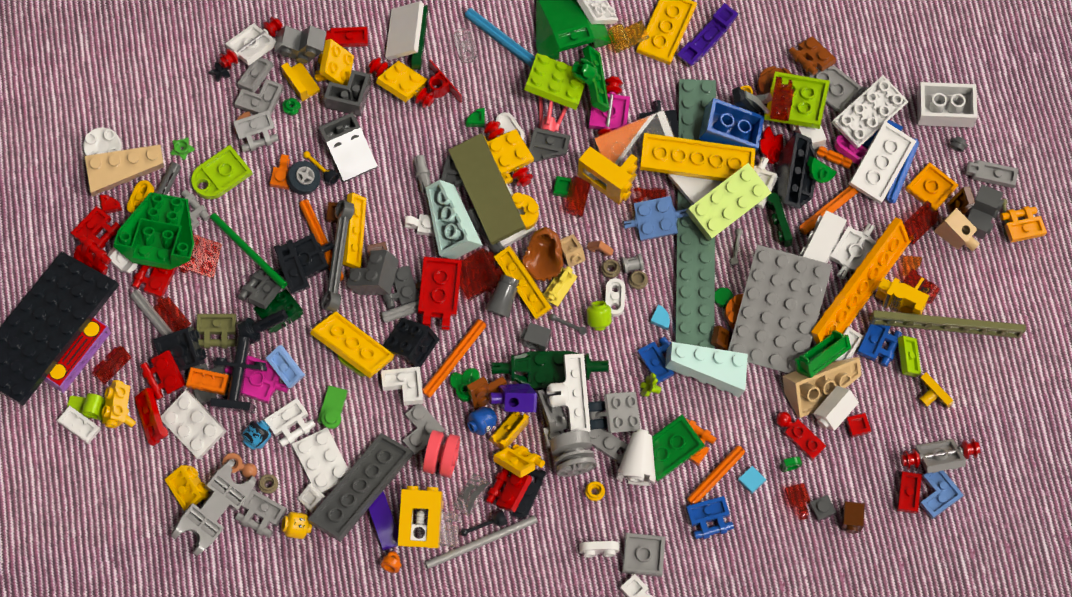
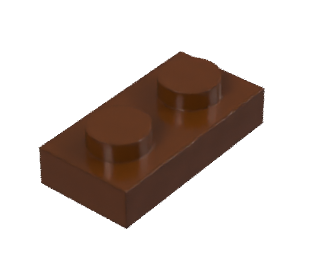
(962, 200)

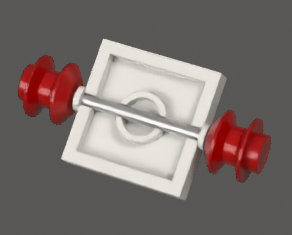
(250, 43)

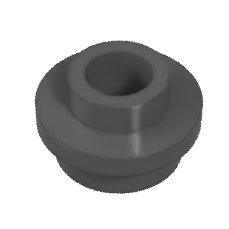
(958, 144)

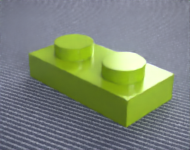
(909, 356)

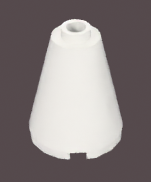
(638, 460)

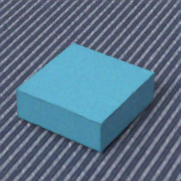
(752, 479)

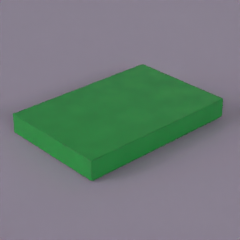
(674, 446)

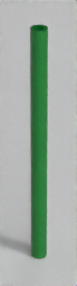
(248, 250)

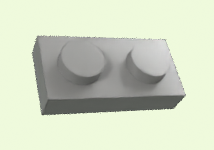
(255, 74)

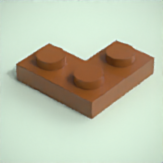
(480, 390)

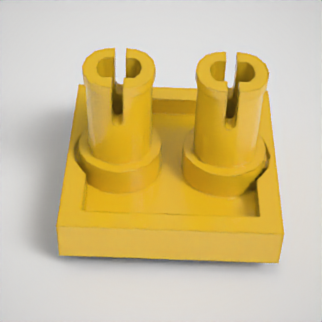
(335, 64)

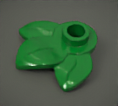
(460, 382)

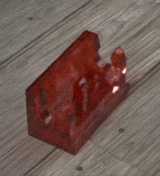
(782, 100)
(920, 222)

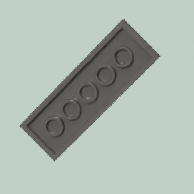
(360, 487)

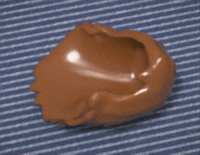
(543, 255)

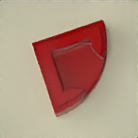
(109, 204)

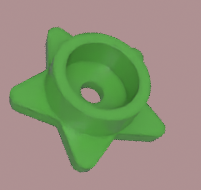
(182, 143)

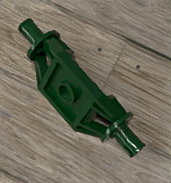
(543, 367)

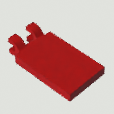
(439, 290)

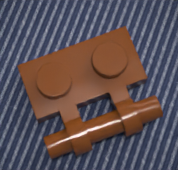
(815, 52)

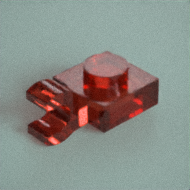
(654, 193)
(798, 497)

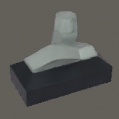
(751, 102)

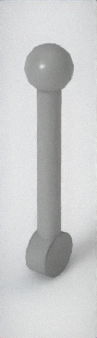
(734, 261)

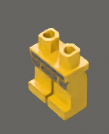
(901, 297)

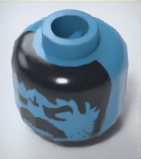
(256, 434)

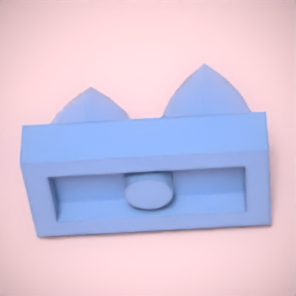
(285, 366)

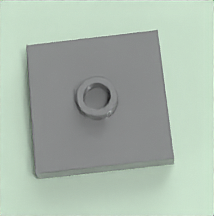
(643, 554)

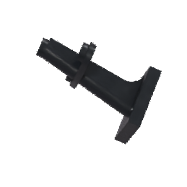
(239, 367)

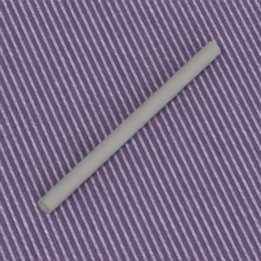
(481, 542)

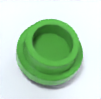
(331, 419)

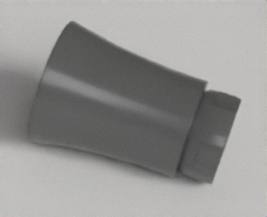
(503, 296)

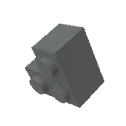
(300, 44)
(349, 97)
(986, 207)
(377, 277)

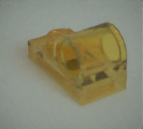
(627, 37)

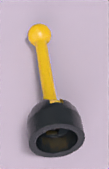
(330, 175)

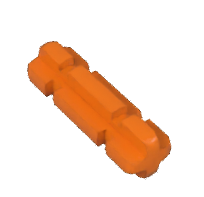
(834, 157)

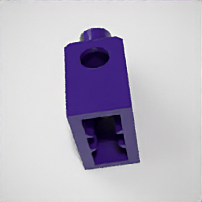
(515, 398)

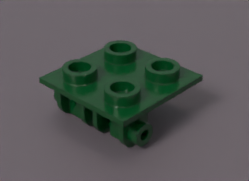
(282, 301)

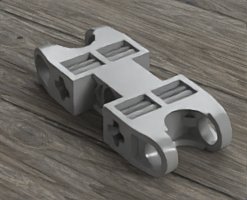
(204, 519)

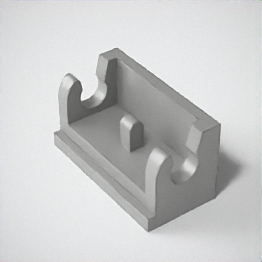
(554, 416)

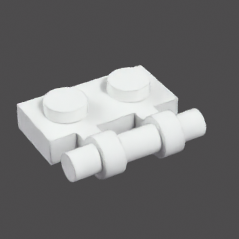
(286, 418)

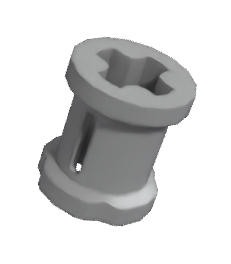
(632, 263)

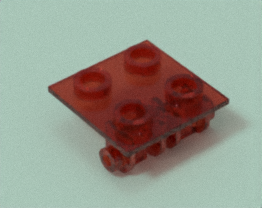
(203, 258)

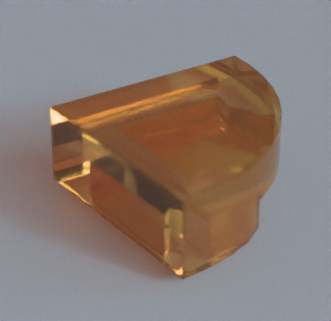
(910, 262)

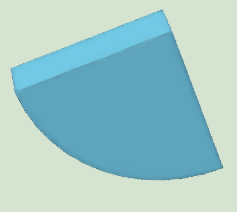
(661, 318)

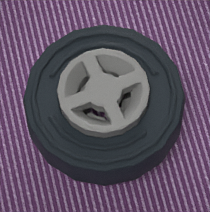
(309, 174)

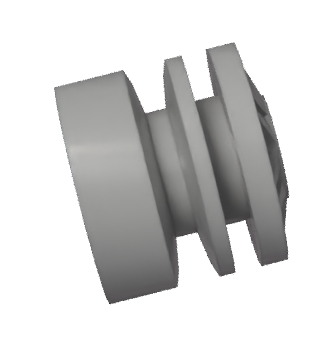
(573, 453)

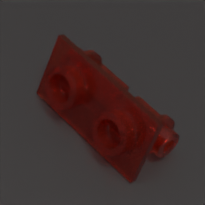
(171, 314)
(116, 360)

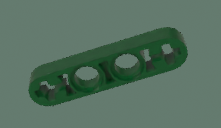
(417, 58)

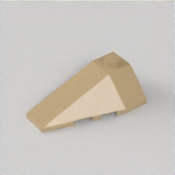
(809, 393)

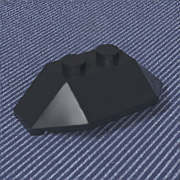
(793, 181)

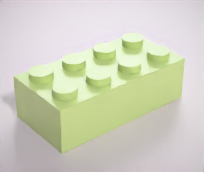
(728, 201)

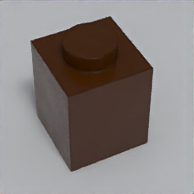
(852, 517)

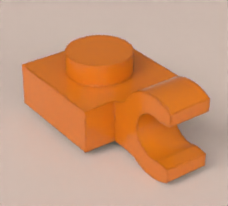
(279, 174)

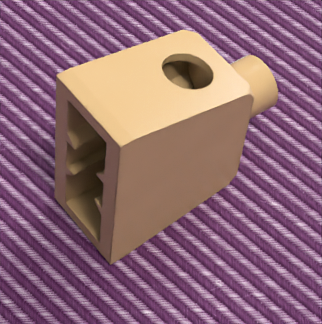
(957, 231)

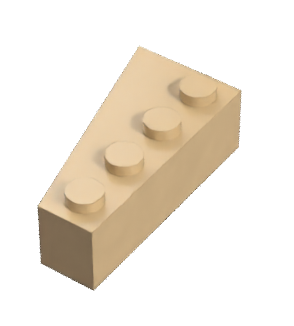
(122, 166)

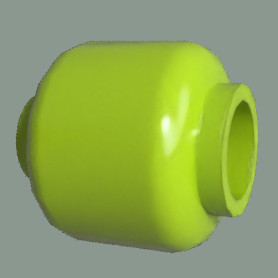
(599, 315)

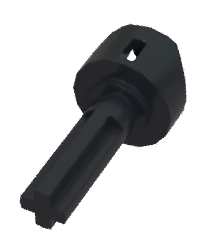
(252, 329)

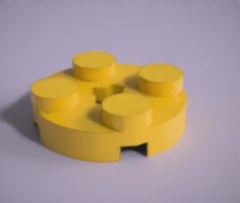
(529, 207)

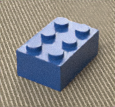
(731, 125)

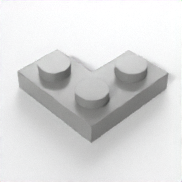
(260, 102)
(424, 425)

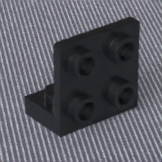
(411, 341)

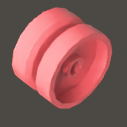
(441, 453)

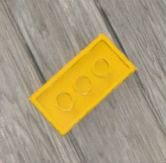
(666, 29)
(352, 344)

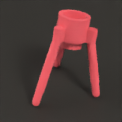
(549, 122)

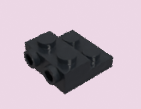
(183, 347)

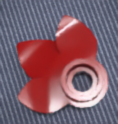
(771, 145)

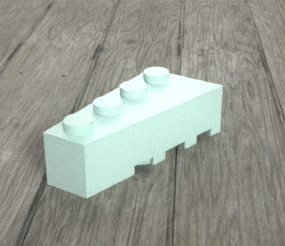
(451, 222)
(709, 365)

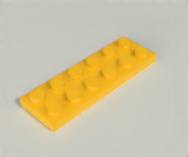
(693, 157)

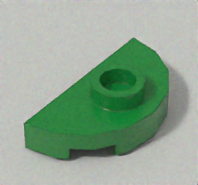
(819, 171)

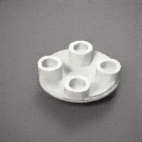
(101, 141)

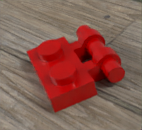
(93, 224)
(85, 254)
(157, 282)
(168, 373)
(512, 493)

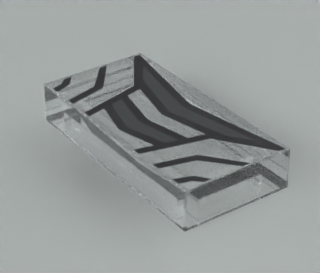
(471, 494)

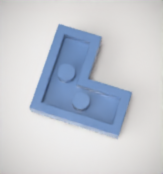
(944, 494)

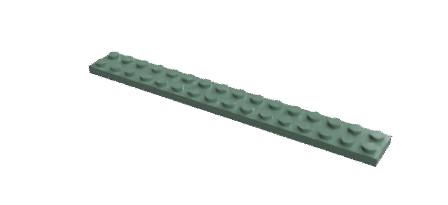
(694, 252)

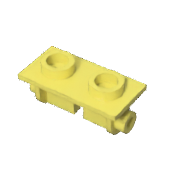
(560, 286)

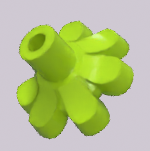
(650, 385)

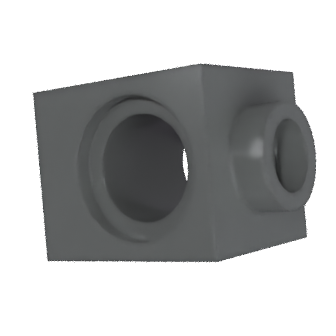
(536, 337)

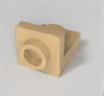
(572, 250)

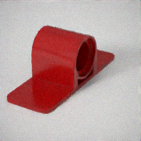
(440, 79)

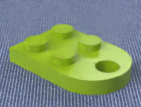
(220, 173)

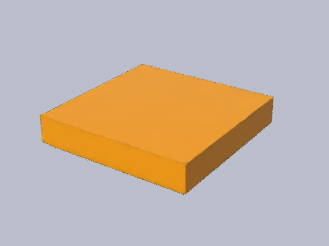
(932, 186)

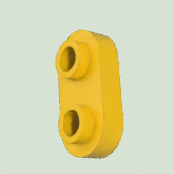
(139, 193)

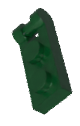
(779, 219)

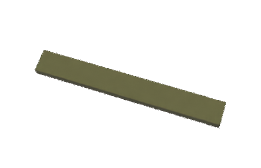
(947, 324)

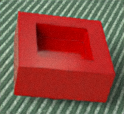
(858, 425)

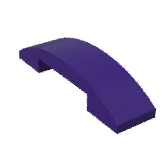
(709, 36)
(384, 522)

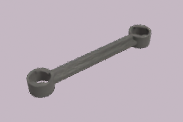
(331, 299)

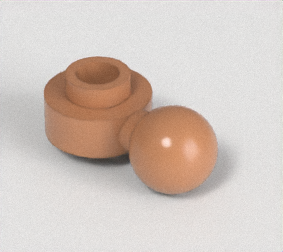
(247, 469)

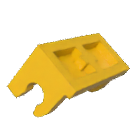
(509, 430)

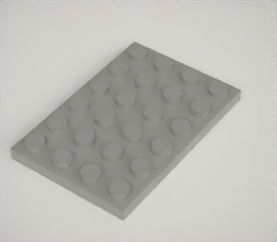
(779, 308)

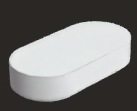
(509, 123)

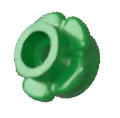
(291, 110)

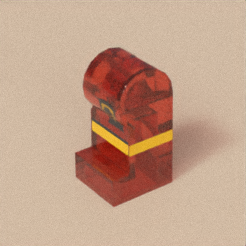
(921, 284)

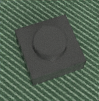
(822, 508)

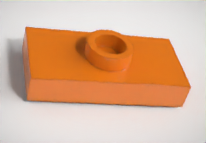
(207, 381)

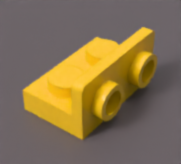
(187, 486)

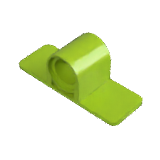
(89, 407)

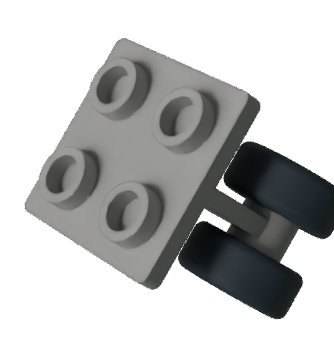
(620, 413)

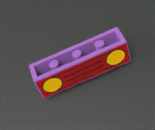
(78, 355)

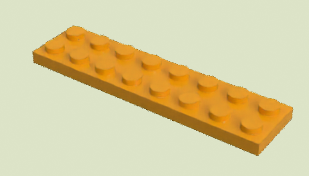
(863, 281)

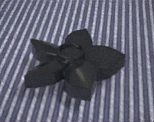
(219, 71)

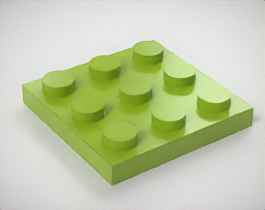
(554, 82)
(807, 101)

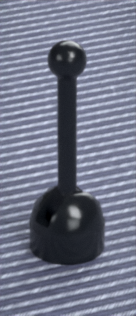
(498, 519)

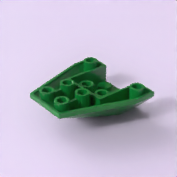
(565, 26)
(157, 233)

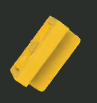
(300, 80)

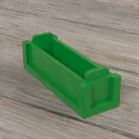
(822, 354)

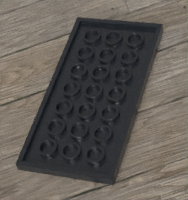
(49, 323)

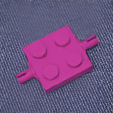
(260, 384)

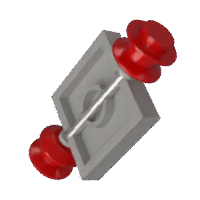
(940, 455)

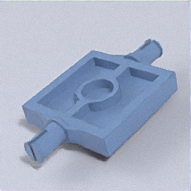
(655, 218)

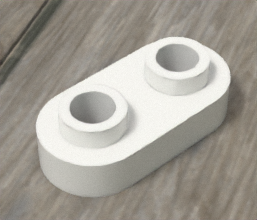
(615, 298)
(591, 549)

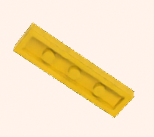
(355, 232)
(527, 287)

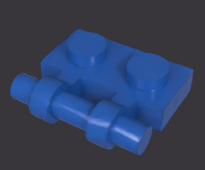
(874, 340)
(655, 361)
(706, 512)

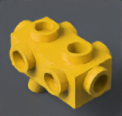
(115, 408)

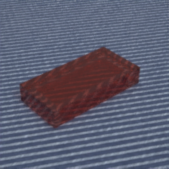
(577, 197)

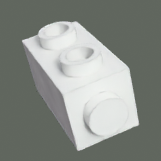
(835, 408)

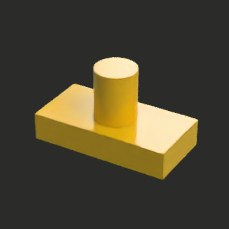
(934, 392)

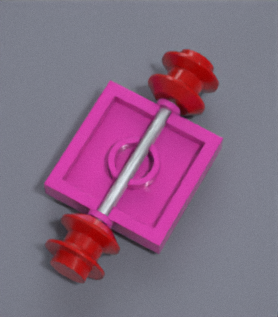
(618, 112)

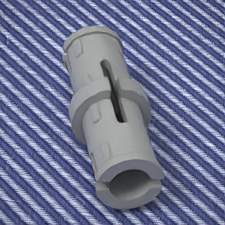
(422, 172)

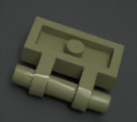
(216, 325)

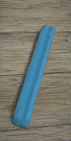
(499, 36)

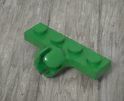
(592, 73)

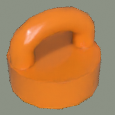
(391, 564)

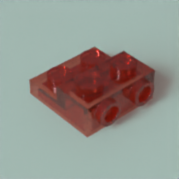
(479, 274)

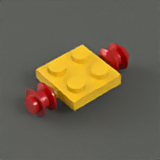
(402, 81)
(509, 152)

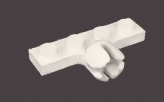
(572, 393)

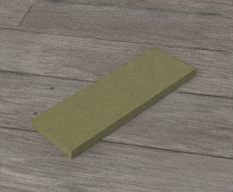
(487, 189)

